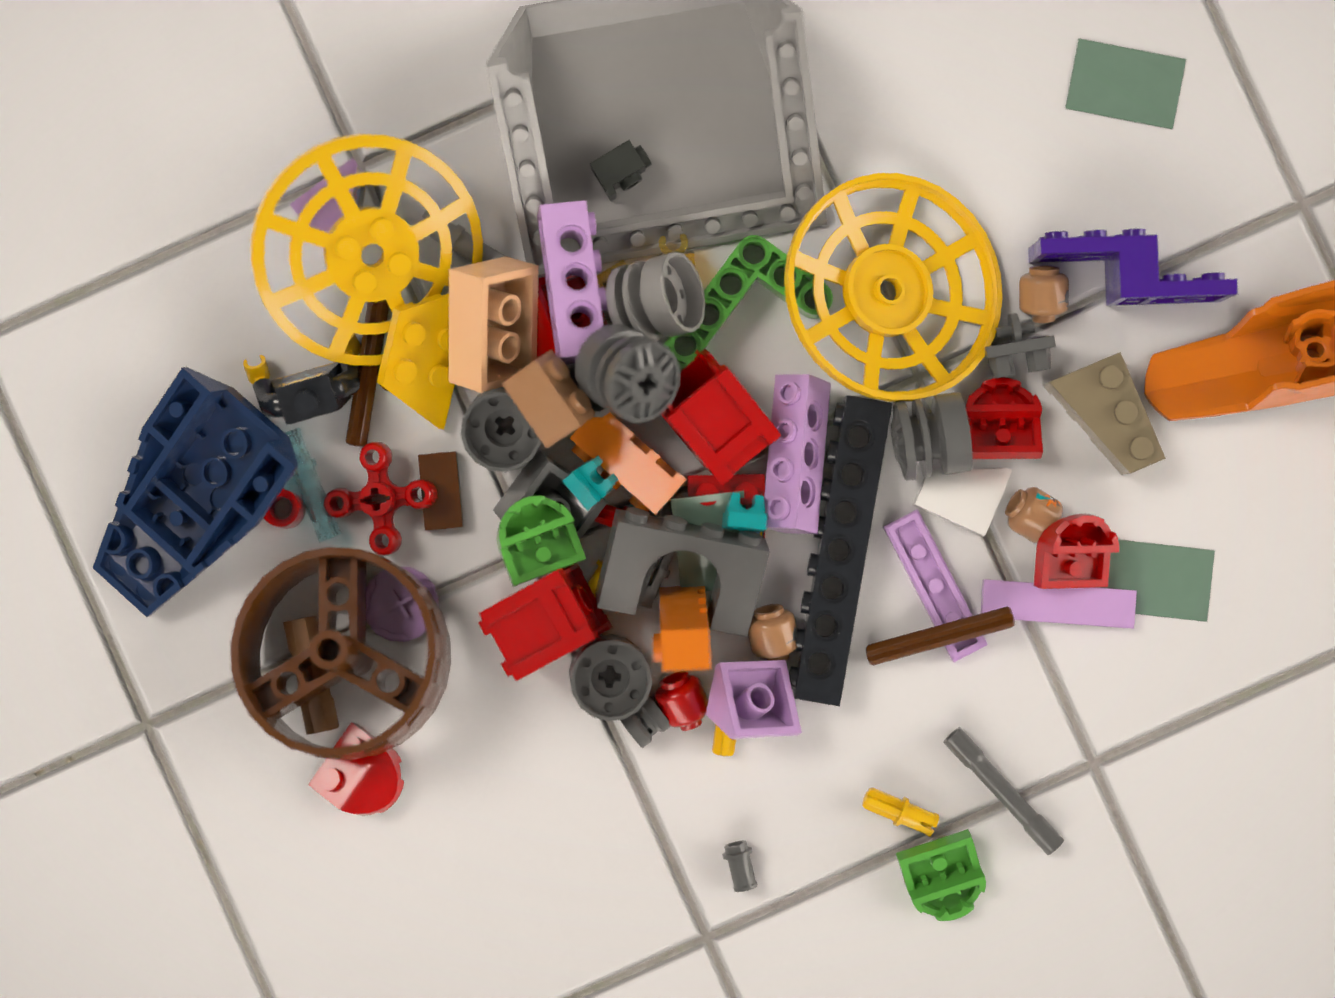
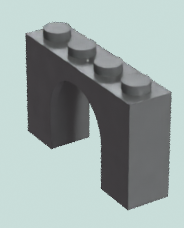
(641, 539)

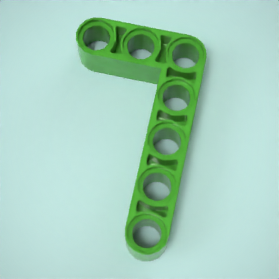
(748, 275)

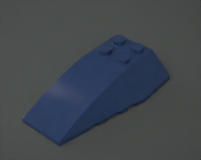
(192, 490)

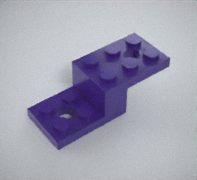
(1132, 268)

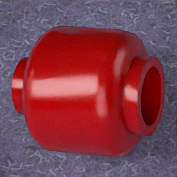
(682, 700)

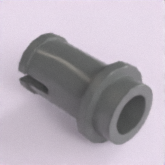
(740, 865)

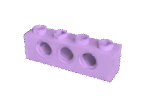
(570, 221)
(798, 455)

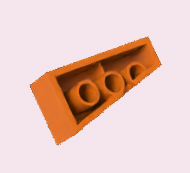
(683, 629)

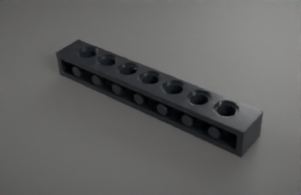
(875, 419)

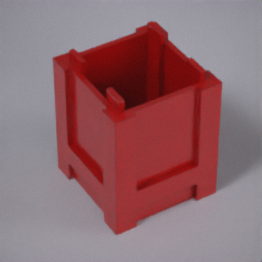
(718, 418)
(544, 621)

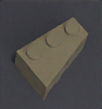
(1110, 413)

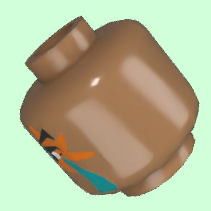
(1032, 512)

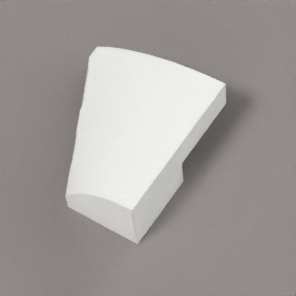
(964, 497)

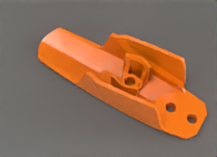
(1264, 362)

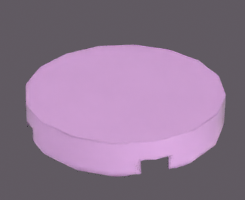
(392, 608)

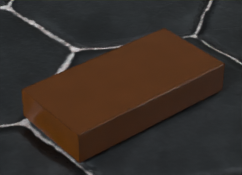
(444, 474)

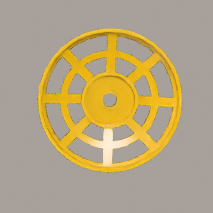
(352, 234)
(908, 276)

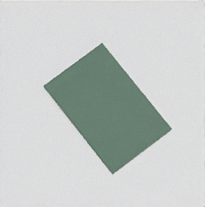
(1125, 83)
(693, 567)
(1166, 577)

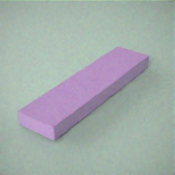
(931, 578)
(1061, 605)

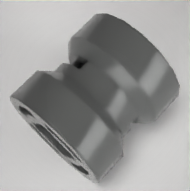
(652, 716)

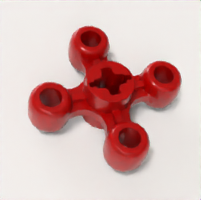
(381, 513)

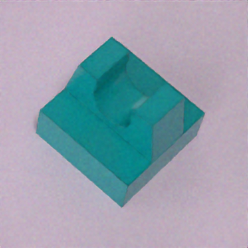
(588, 484)
(745, 519)

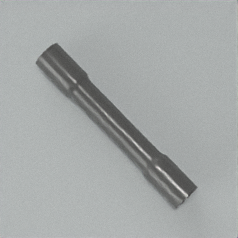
(1032, 822)

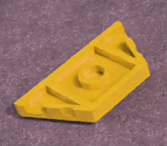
(418, 358)

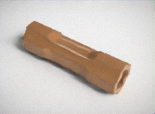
(319, 712)

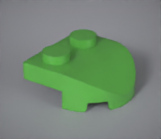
(537, 539)
(943, 876)

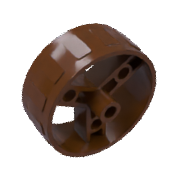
(341, 654)

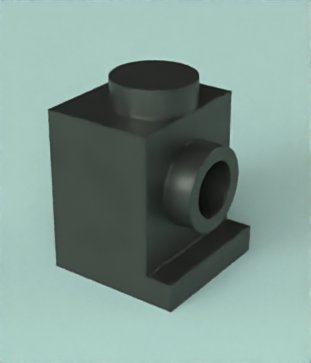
(620, 168)

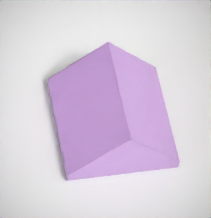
(753, 700)

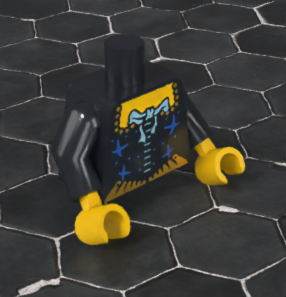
(305, 392)

